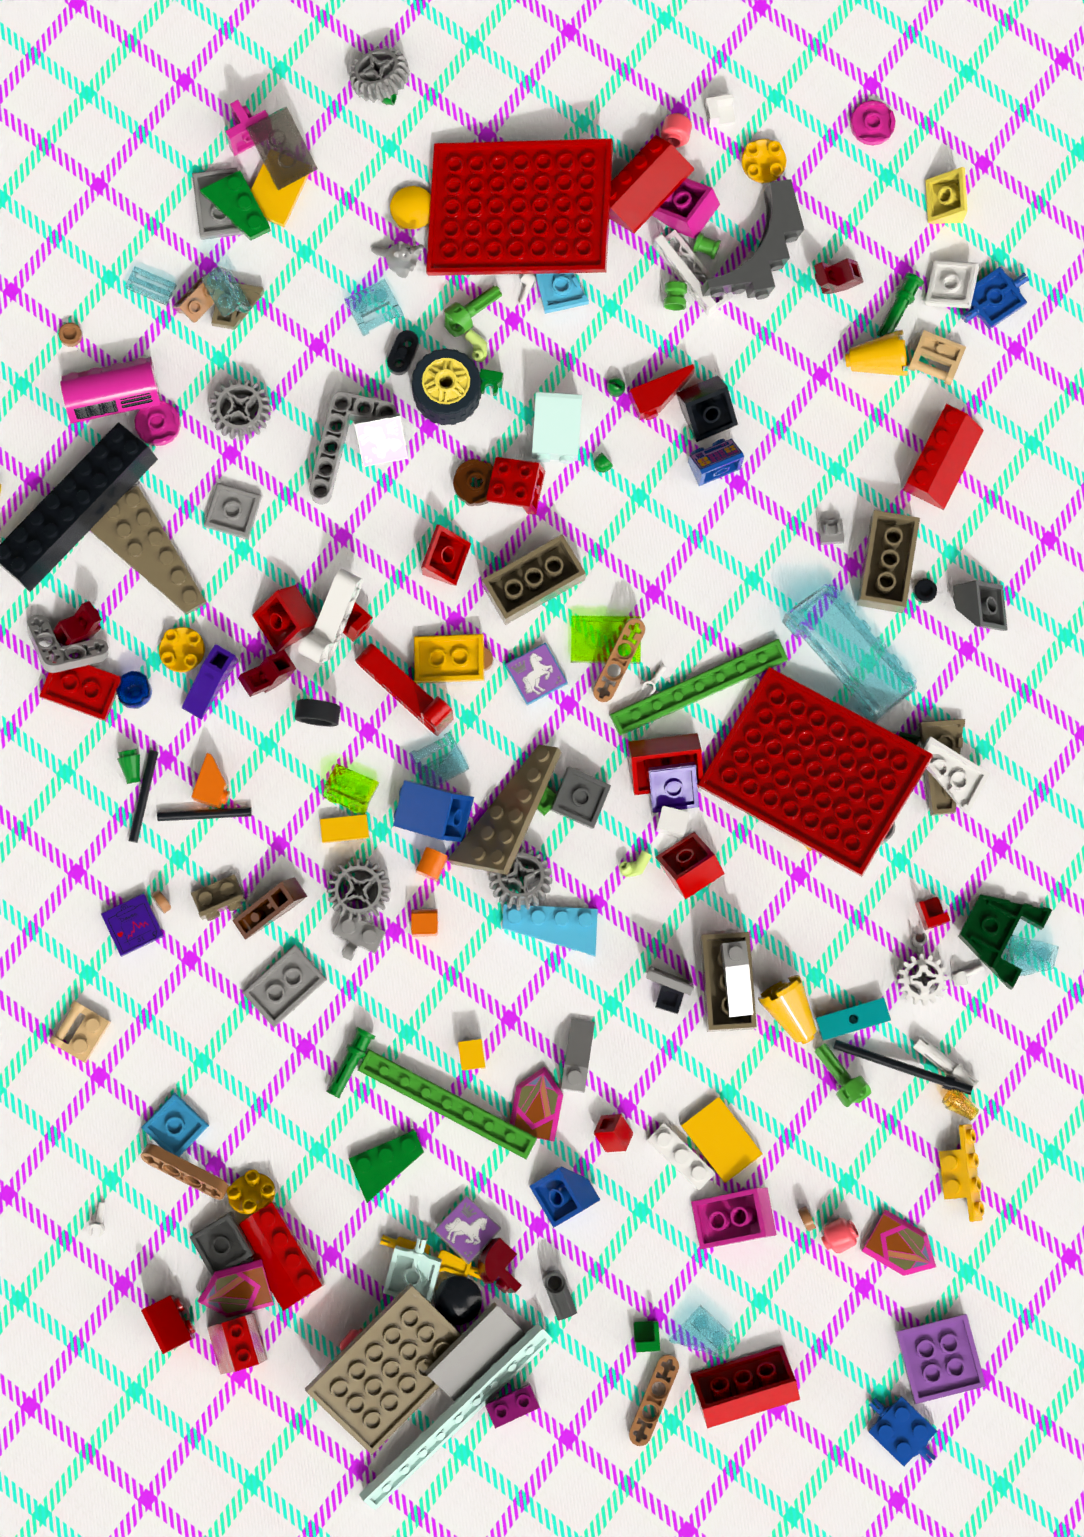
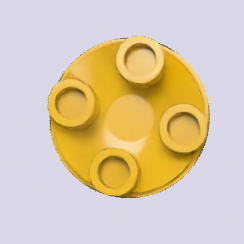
(763, 160)
(411, 207)
(181, 649)
(251, 1192)

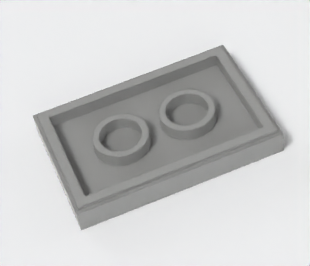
(210, 220)
(284, 986)

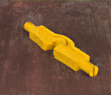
(450, 1262)

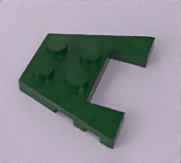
(990, 929)

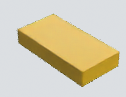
(344, 828)

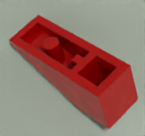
(654, 395)

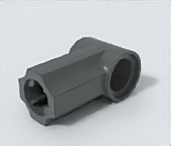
(560, 1297)

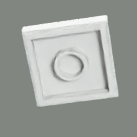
(952, 284)

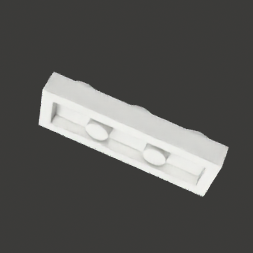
(681, 1156)

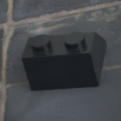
(707, 408)

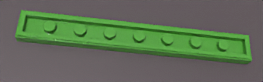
(698, 687)
(447, 1104)

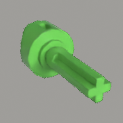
(459, 315)
(851, 1090)

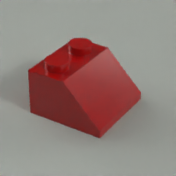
(285, 618)
(690, 865)
(169, 1323)

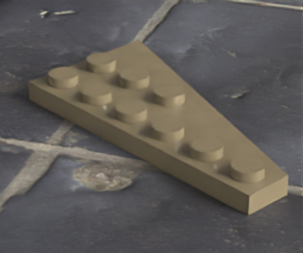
(501, 829)

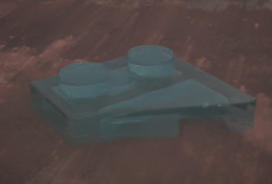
(1031, 955)
(703, 1334)

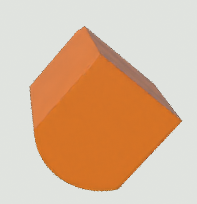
(432, 864)
(424, 922)

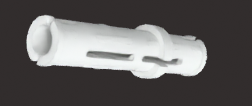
(944, 1063)

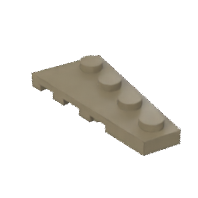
(950, 734)

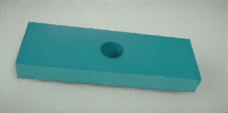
(867, 1015)

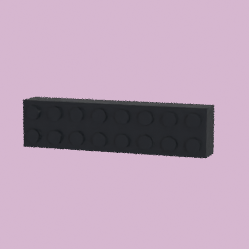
(75, 506)

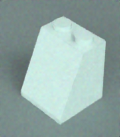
(556, 427)

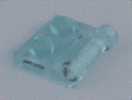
(371, 300)
(442, 768)

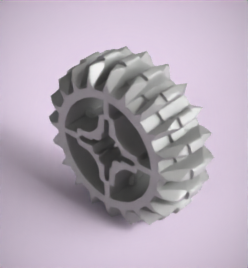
(392, 70)
(245, 403)
(538, 872)
(367, 883)

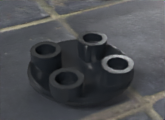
(458, 1299)

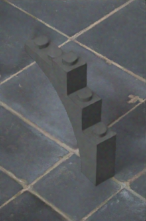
(781, 227)

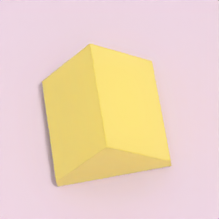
(947, 197)

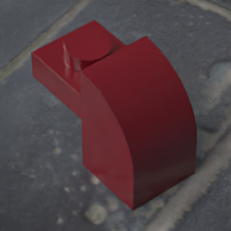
(838, 276)
(79, 626)
(269, 675)
(492, 1266)

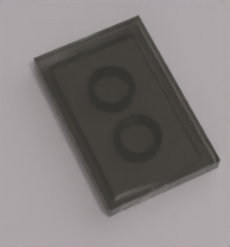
(281, 148)

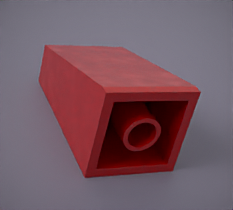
(237, 1344)

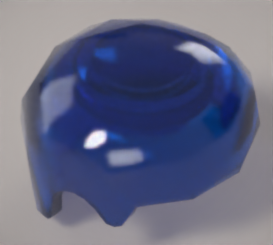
(134, 690)

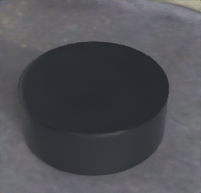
(925, 591)

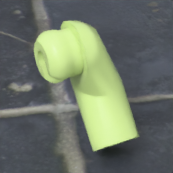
(479, 346)
(636, 867)

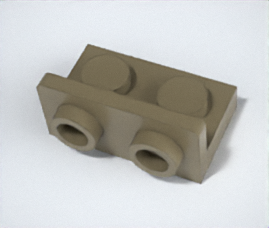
(218, 897)

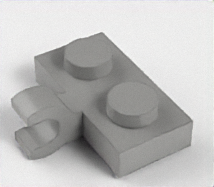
(358, 934)

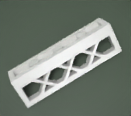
(686, 275)

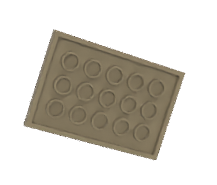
(383, 1369)

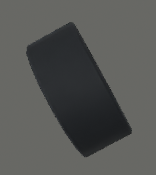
(317, 712)

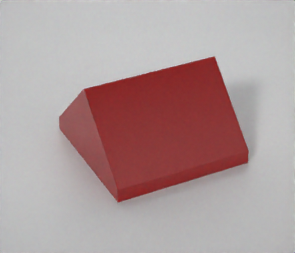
(445, 556)

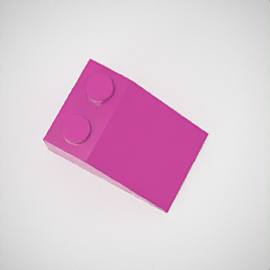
(688, 208)
(734, 1218)

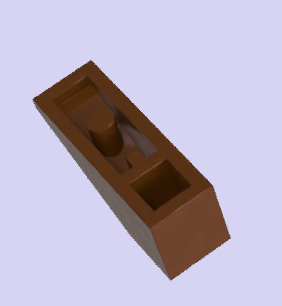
(270, 907)

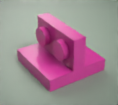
(238, 136)

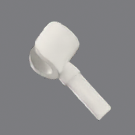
(529, 280)
(654, 679)
(961, 977)
(98, 1220)

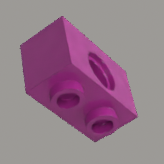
(512, 1405)

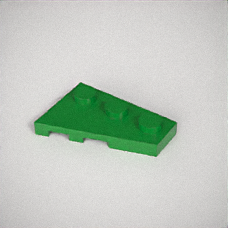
(238, 204)
(384, 1163)

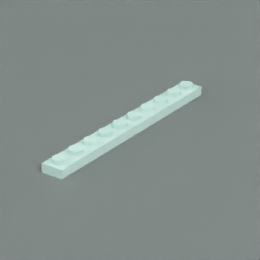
(455, 1416)

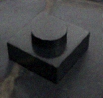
(669, 999)

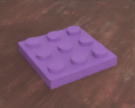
(940, 1358)

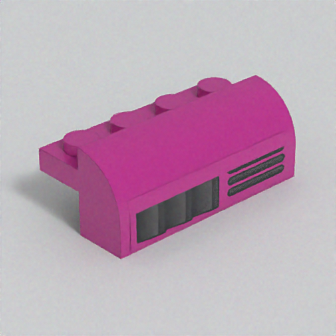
(110, 390)

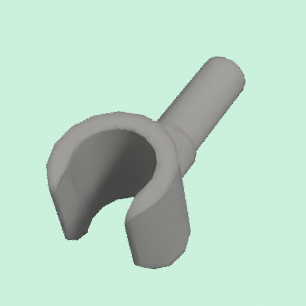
(919, 946)

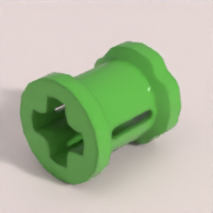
(706, 245)

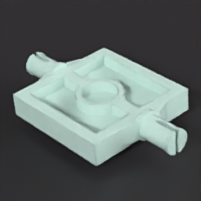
(412, 1267)

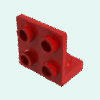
(516, 483)

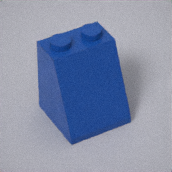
(433, 811)

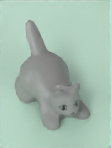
(400, 257)

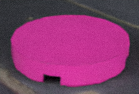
(872, 123)
(158, 424)

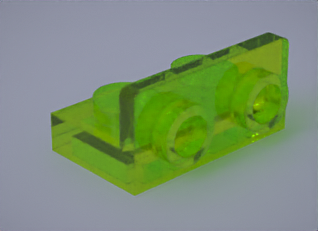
(350, 789)

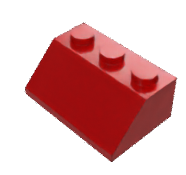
(662, 752)

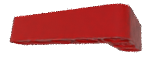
(430, 712)

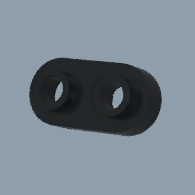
(402, 353)

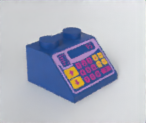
(715, 461)

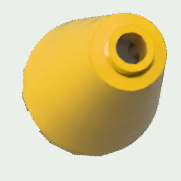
(879, 355)
(790, 1008)

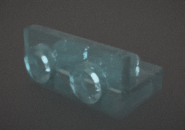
(225, 291)

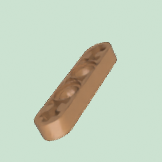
(622, 661)
(184, 1171)
(657, 1401)

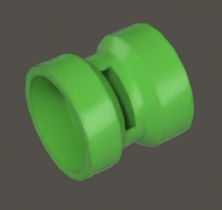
(675, 295)

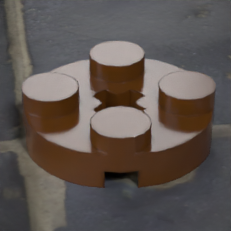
(463, 478)

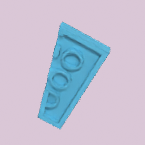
(560, 291)
(556, 925)

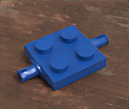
(996, 298)
(902, 1430)

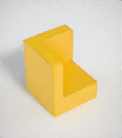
(471, 1054)

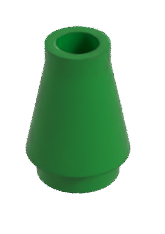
(130, 765)

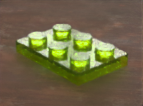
(596, 635)

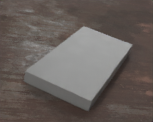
(475, 1352)

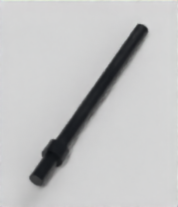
(947, 1082)

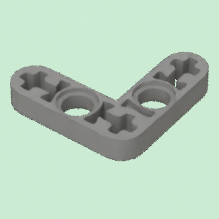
(61, 654)

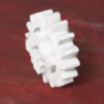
(922, 968)

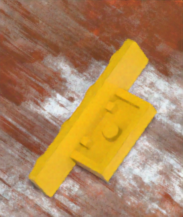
(961, 1175)

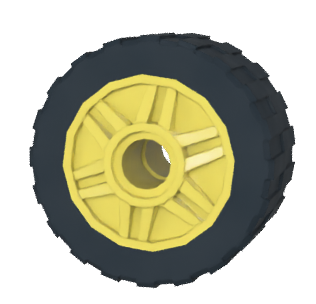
(449, 403)

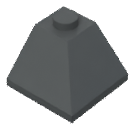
(981, 604)

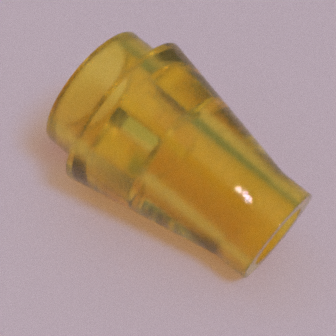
(960, 1104)

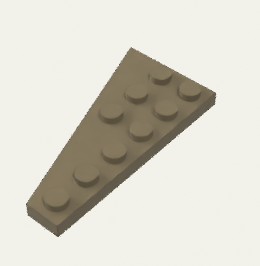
(141, 542)

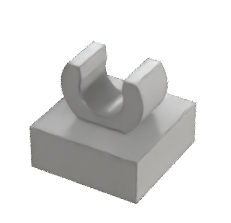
(831, 531)

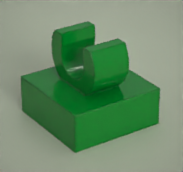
(492, 379)

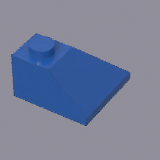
(564, 1195)

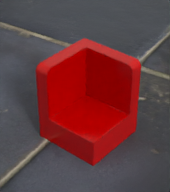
(357, 623)
(932, 913)
(613, 1133)

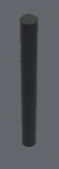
(143, 796)
(204, 814)

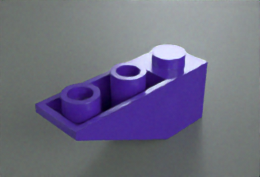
(209, 681)

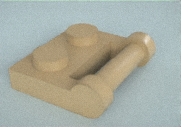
(938, 350)
(86, 1036)

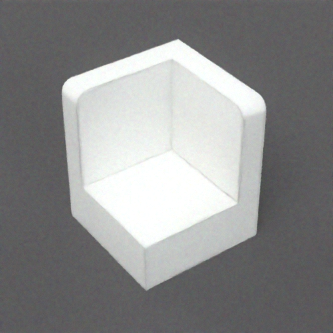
(720, 110)
(673, 822)

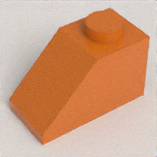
(210, 785)

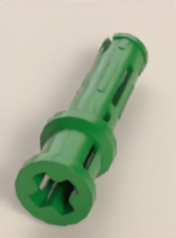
(904, 297)
(355, 1051)

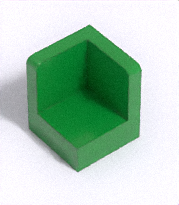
(646, 1336)

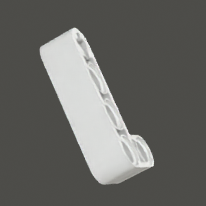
(333, 618)

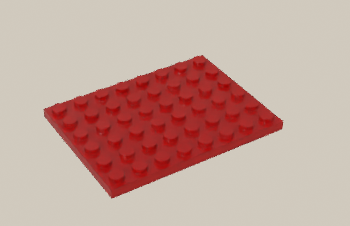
(520, 207)
(815, 771)

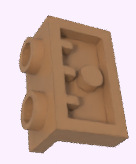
(195, 301)

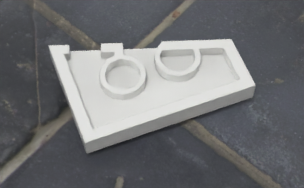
(955, 774)

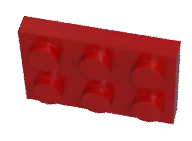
(82, 690)

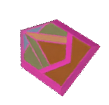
(537, 1105)
(899, 1245)
(238, 1290)

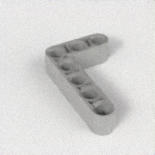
(338, 437)

